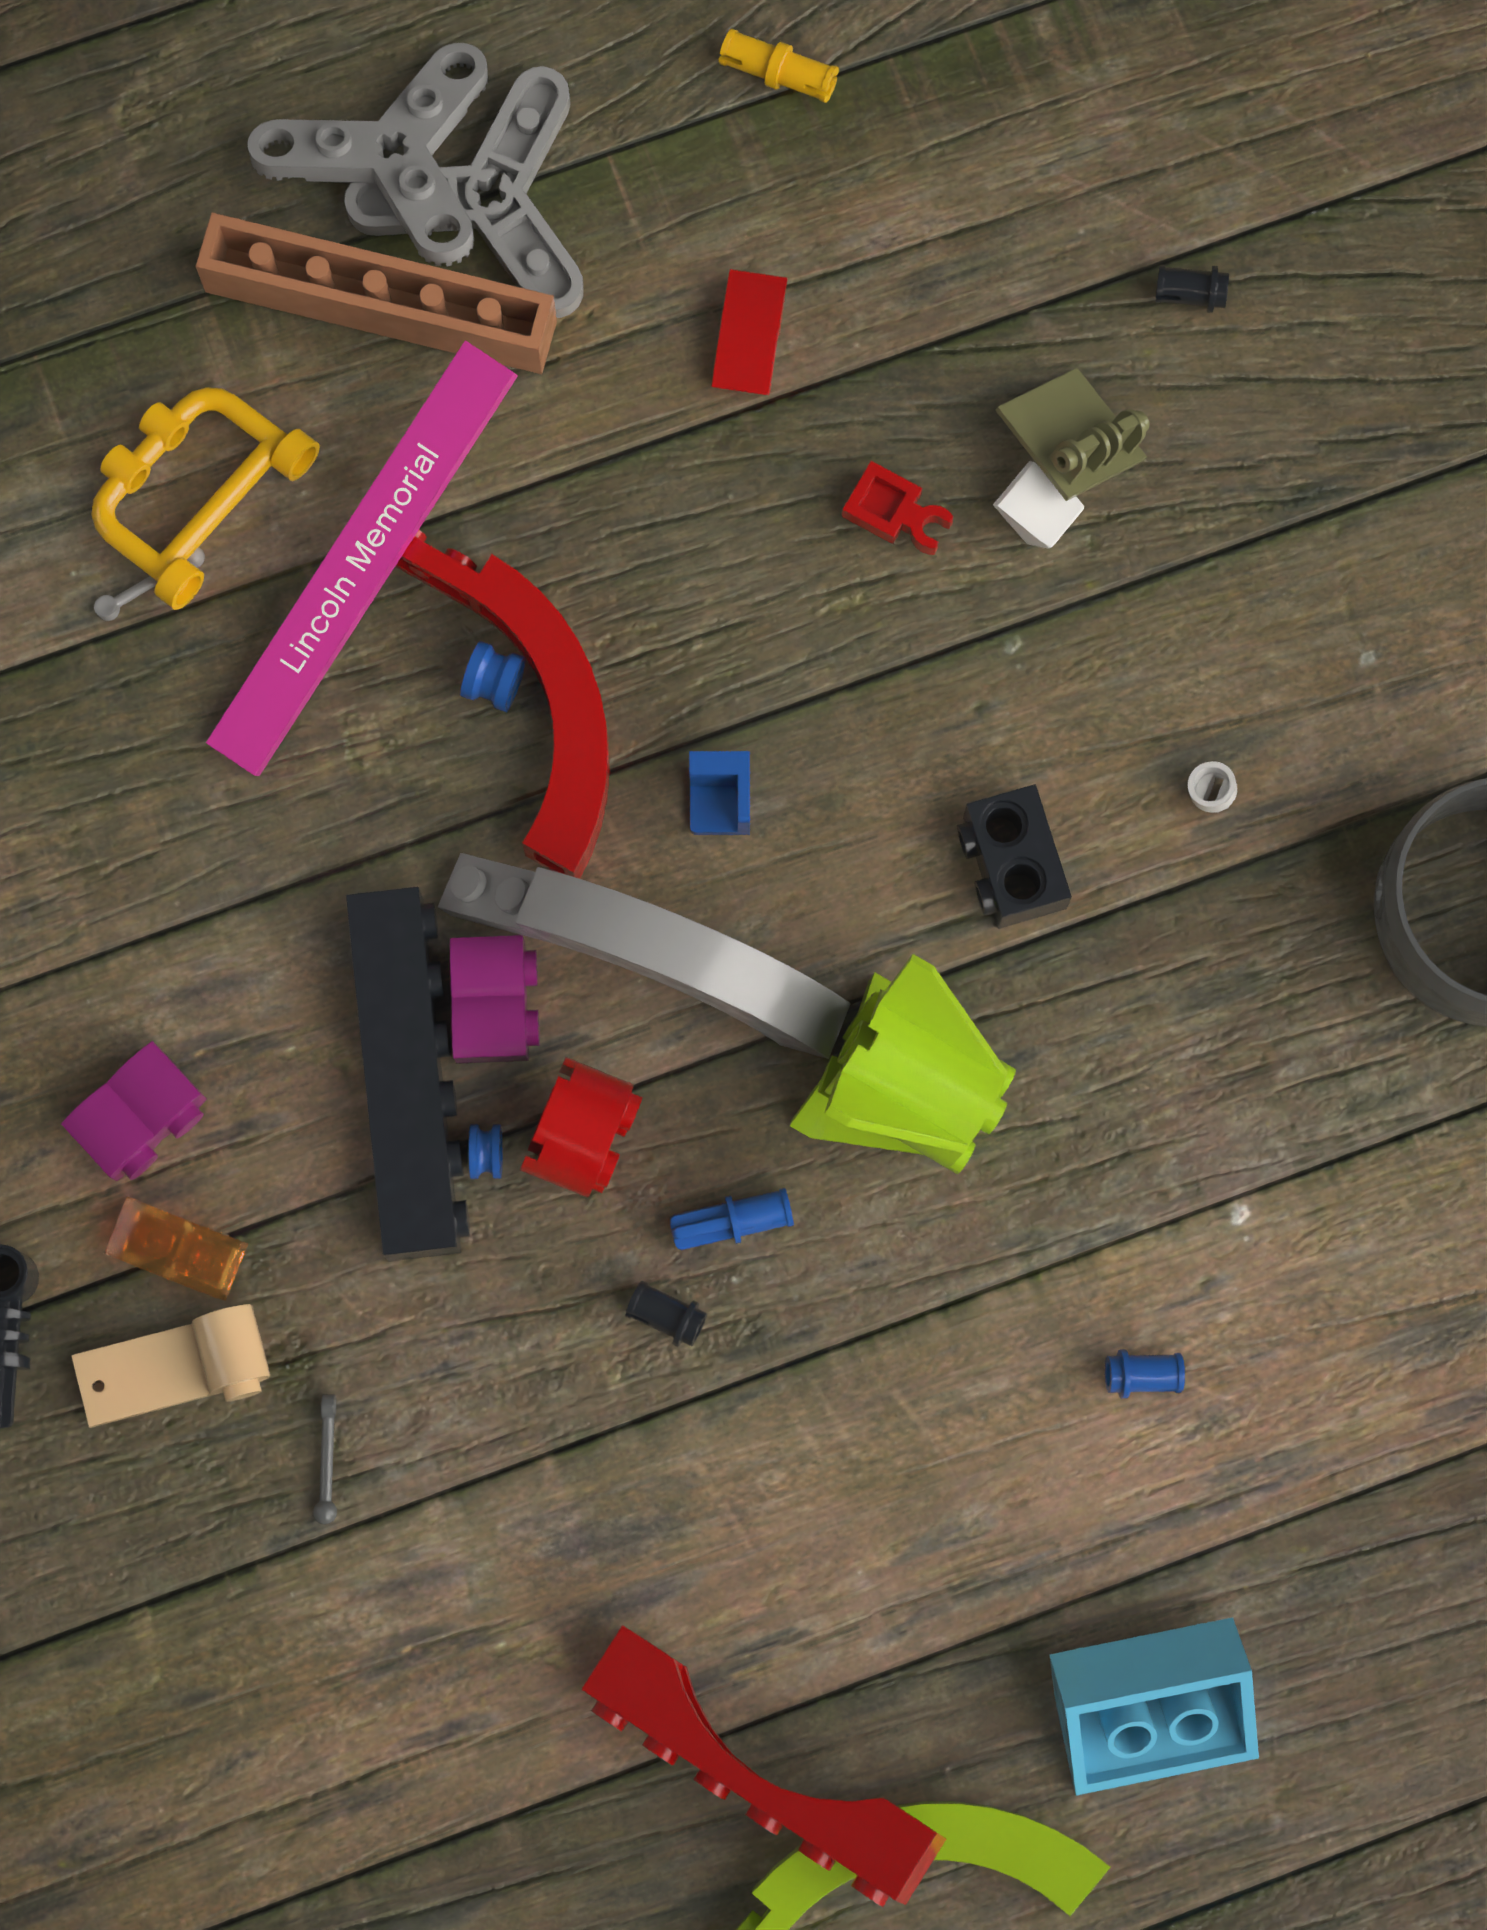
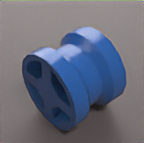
(493, 676)

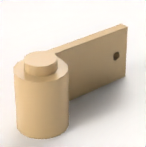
(174, 1367)

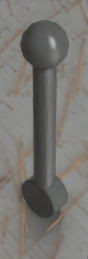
(325, 1510)

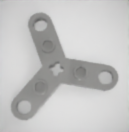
(410, 182)

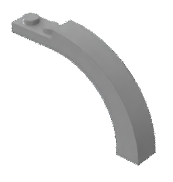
(651, 943)

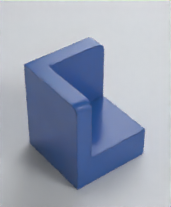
(719, 792)

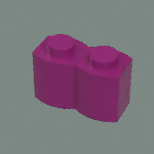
(491, 999)
(135, 1112)

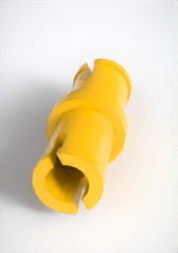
(778, 65)

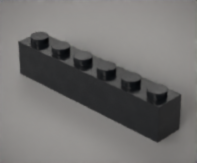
(404, 1074)

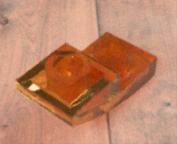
(176, 1248)

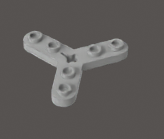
(514, 227)

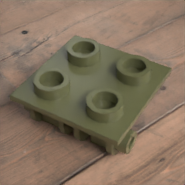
(1075, 433)

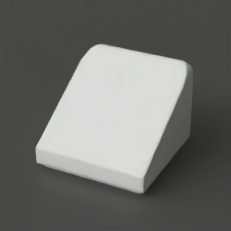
(1037, 508)

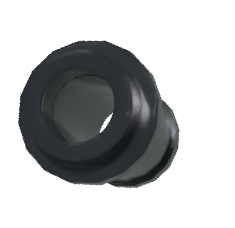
(1192, 287)
(666, 1314)

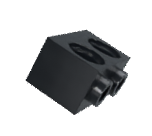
(1029, 854)

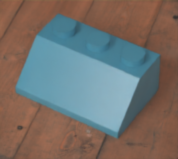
(1155, 1705)

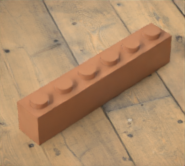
(375, 292)

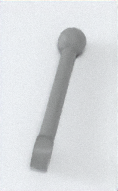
(109, 607)

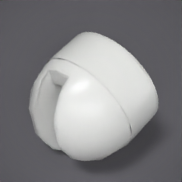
(1201, 784)

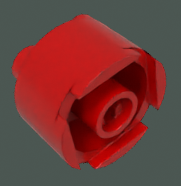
(580, 1128)

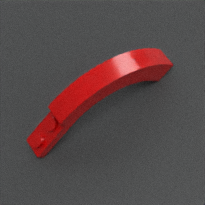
(580, 771)

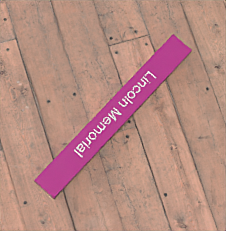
(362, 558)

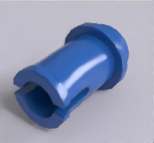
(1144, 1373)

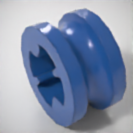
(485, 1151)

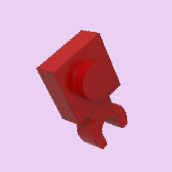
(888, 504)

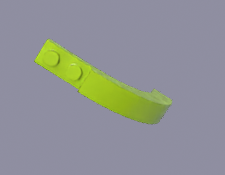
(973, 1835)

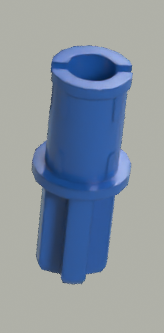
(731, 1220)

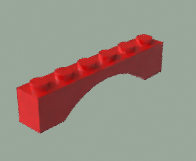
(867, 1836)

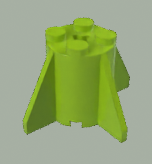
(909, 1074)

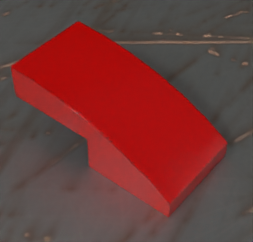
(749, 332)

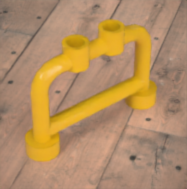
(165, 430)

